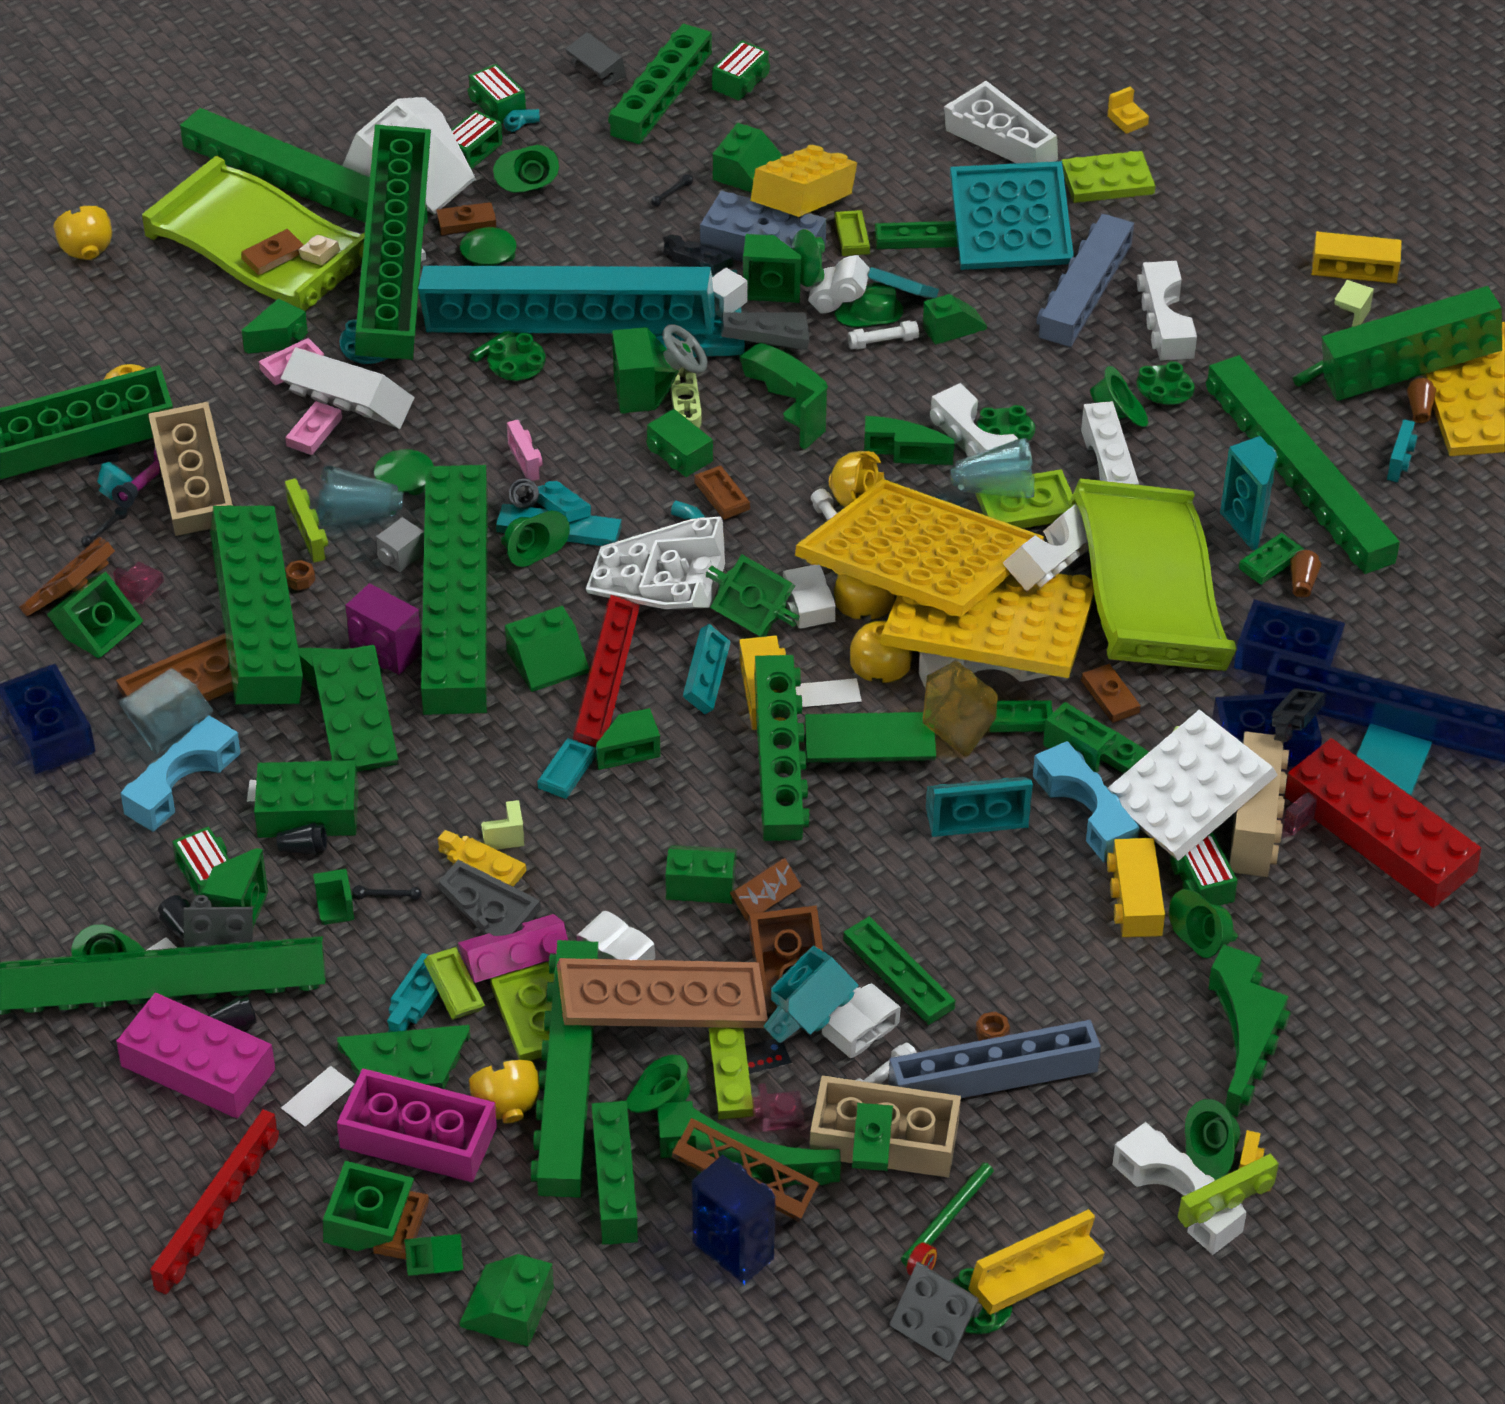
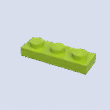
(306, 520)
(730, 1073)
(1228, 1191)

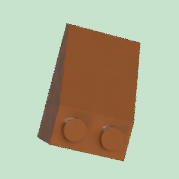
(780, 941)

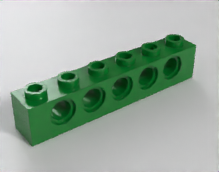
(660, 83)
(780, 821)

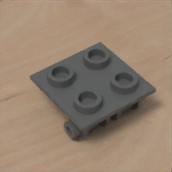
(216, 925)
(934, 1311)

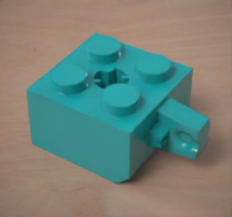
(808, 995)

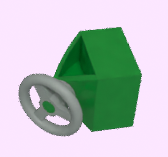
(647, 369)

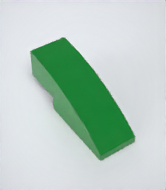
(777, 369)
(907, 441)

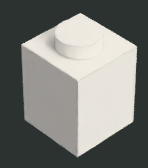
(729, 291)

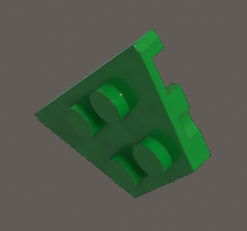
(412, 1054)

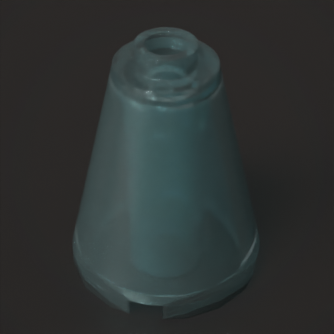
(997, 471)
(355, 497)

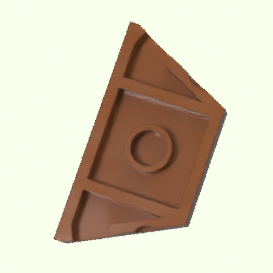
(70, 577)

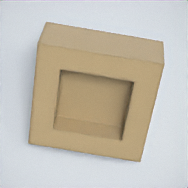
(319, 250)

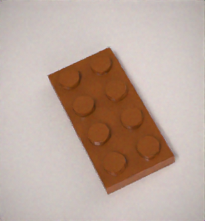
(203, 665)

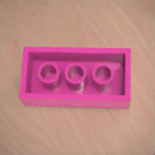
(196, 1055)
(417, 1125)

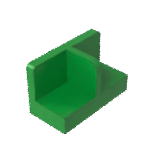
(808, 411)
(1081, 731)

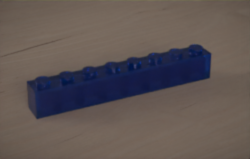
(1393, 706)

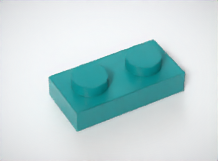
(1400, 458)
(558, 498)

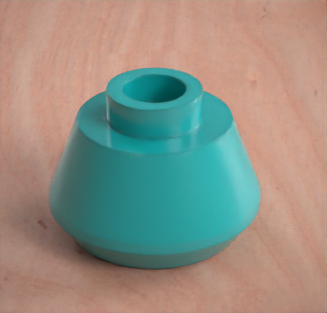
(110, 477)

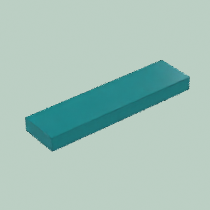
(588, 530)

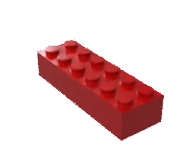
(1384, 823)

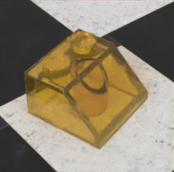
(958, 706)

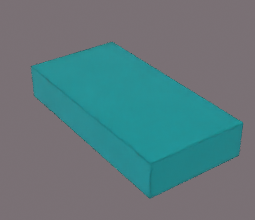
(566, 768)

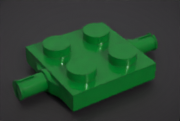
(752, 596)

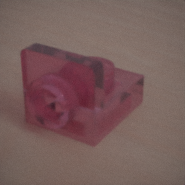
(138, 581)
(778, 1109)

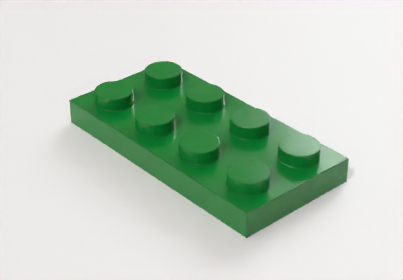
(355, 707)

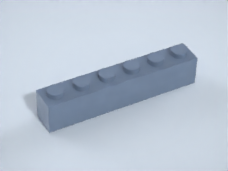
(1085, 280)
(1001, 1061)

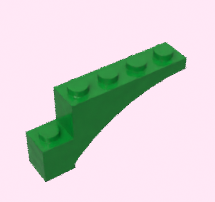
(1253, 1016)
(818, 1165)

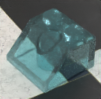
(166, 709)

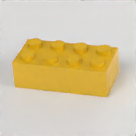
(803, 180)

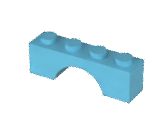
(205, 748)
(1065, 774)

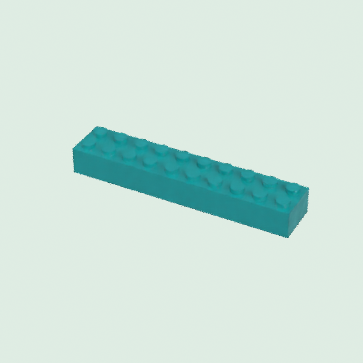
(566, 299)

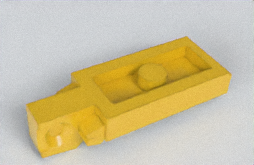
(481, 857)

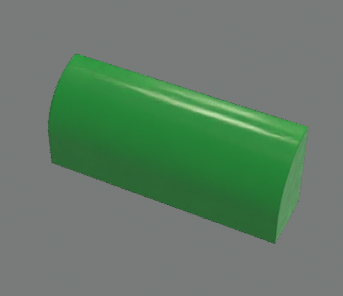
(868, 737)

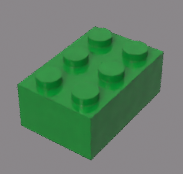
(304, 794)

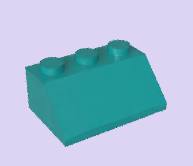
(1248, 488)
(979, 806)

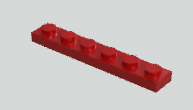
(606, 671)
(210, 1208)

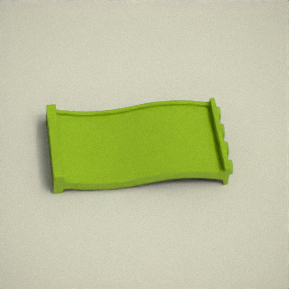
(230, 210)
(1152, 575)

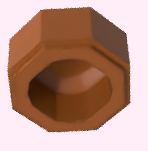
(299, 575)
(992, 1026)

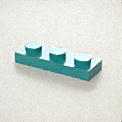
(706, 669)

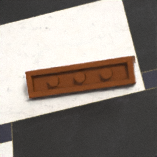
(701, 1160)

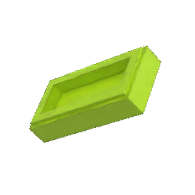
(851, 233)
(454, 983)

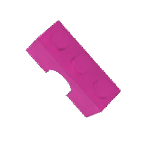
(497, 955)

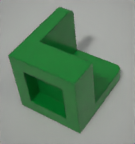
(333, 896)
(434, 1254)

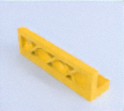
(1035, 1263)

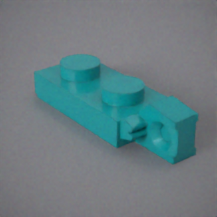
(412, 997)

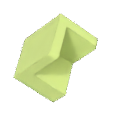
(1355, 299)
(505, 832)

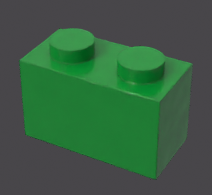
(679, 443)

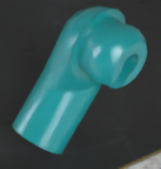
(518, 118)
(685, 511)

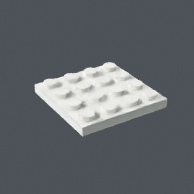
(1191, 784)

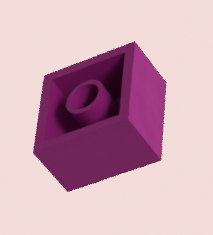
(388, 624)

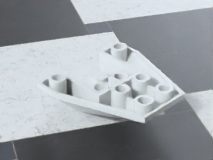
(447, 167)
(663, 566)

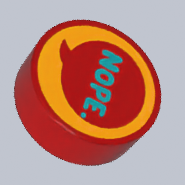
(924, 1254)

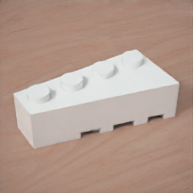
(1000, 126)
(347, 387)

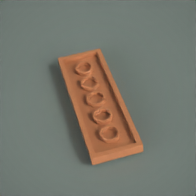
(661, 993)

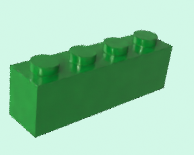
(614, 1173)

